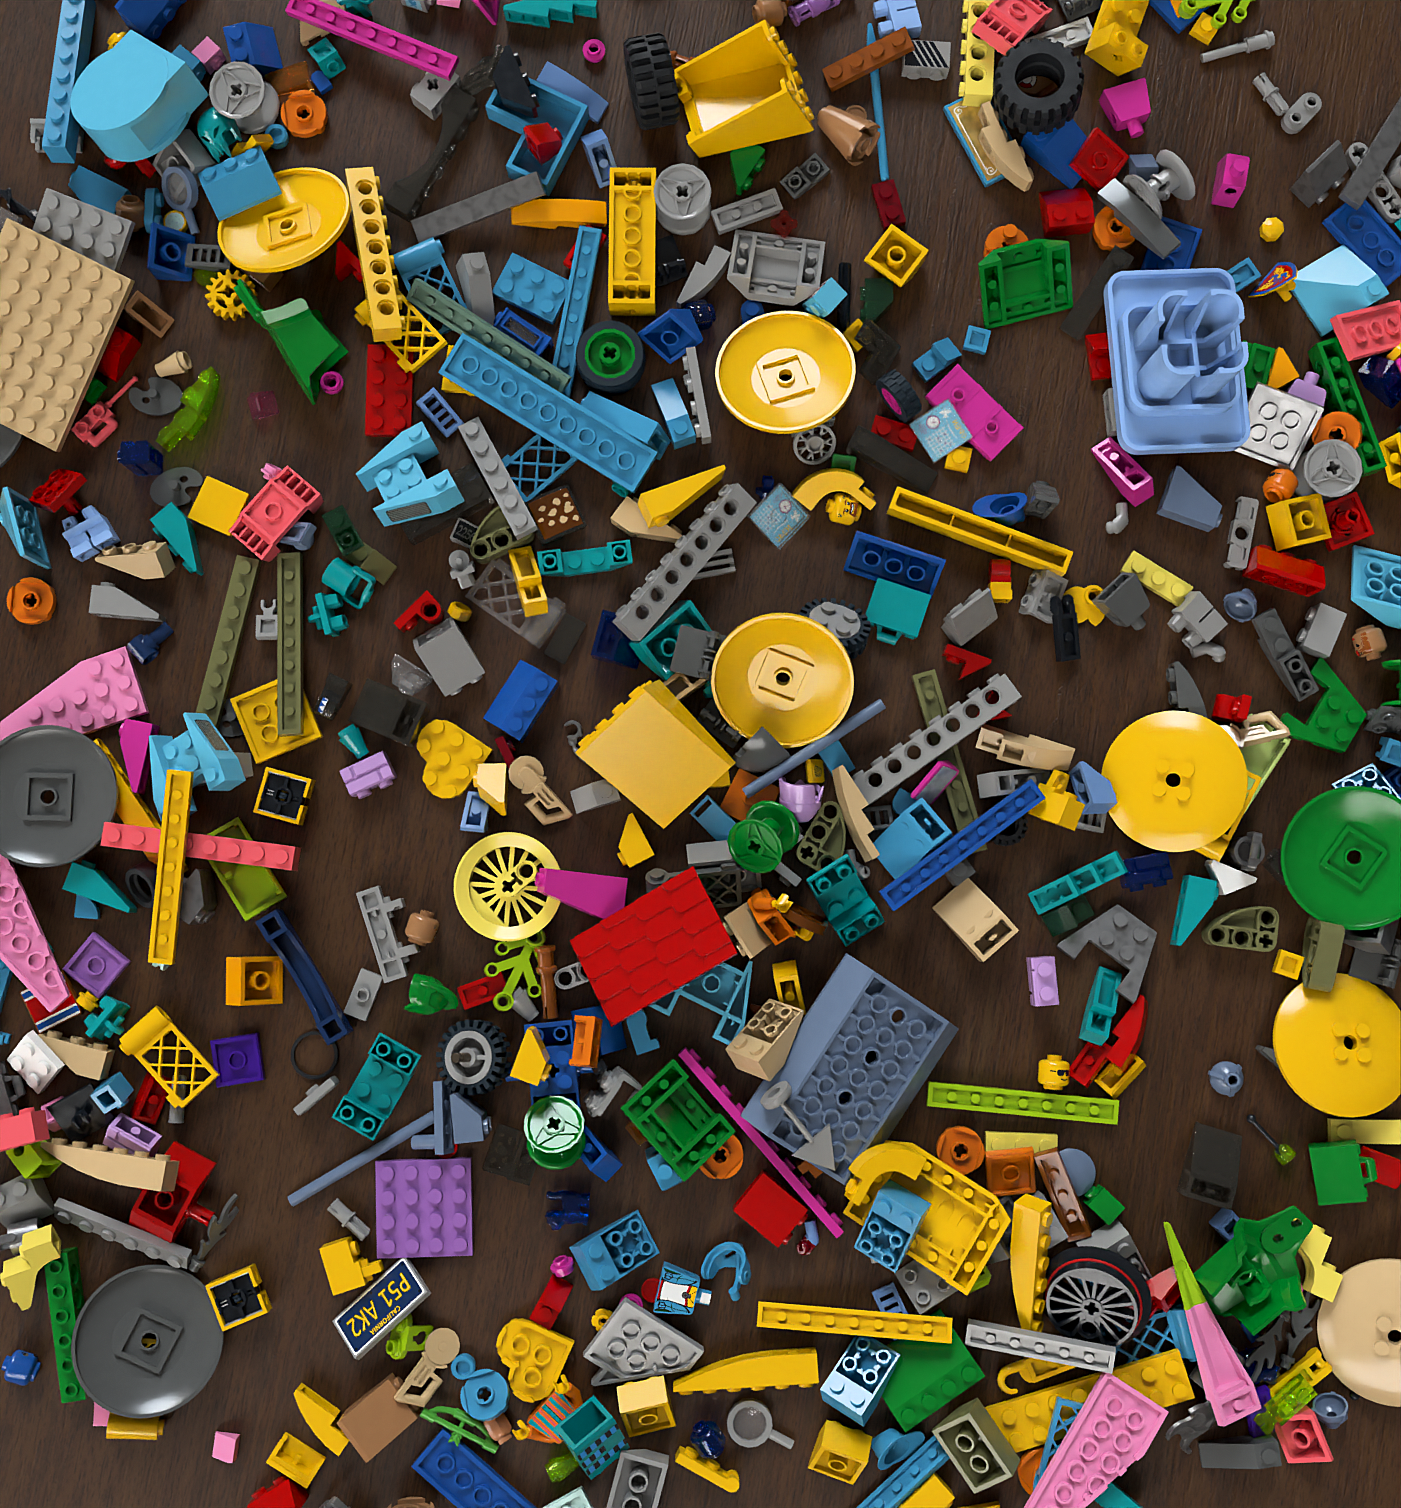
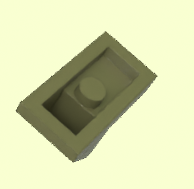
(373, 563)

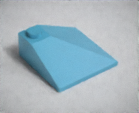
(1336, 286)
(23, 527)
(1377, 584)

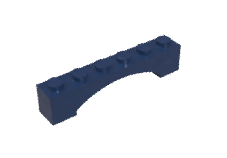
(289, 947)

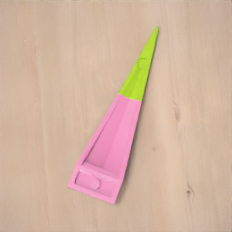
(1221, 1372)

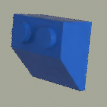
(253, 45)

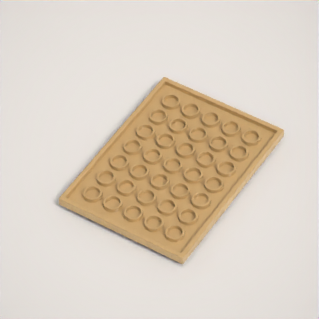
(52, 331)

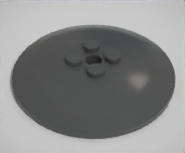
(84, 791)
(110, 1351)

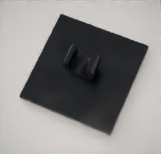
(80, 1114)

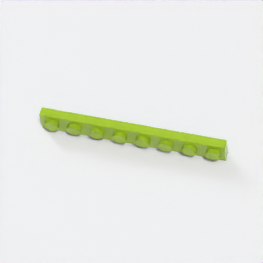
(1022, 1102)

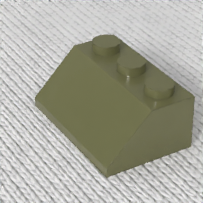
(976, 1446)

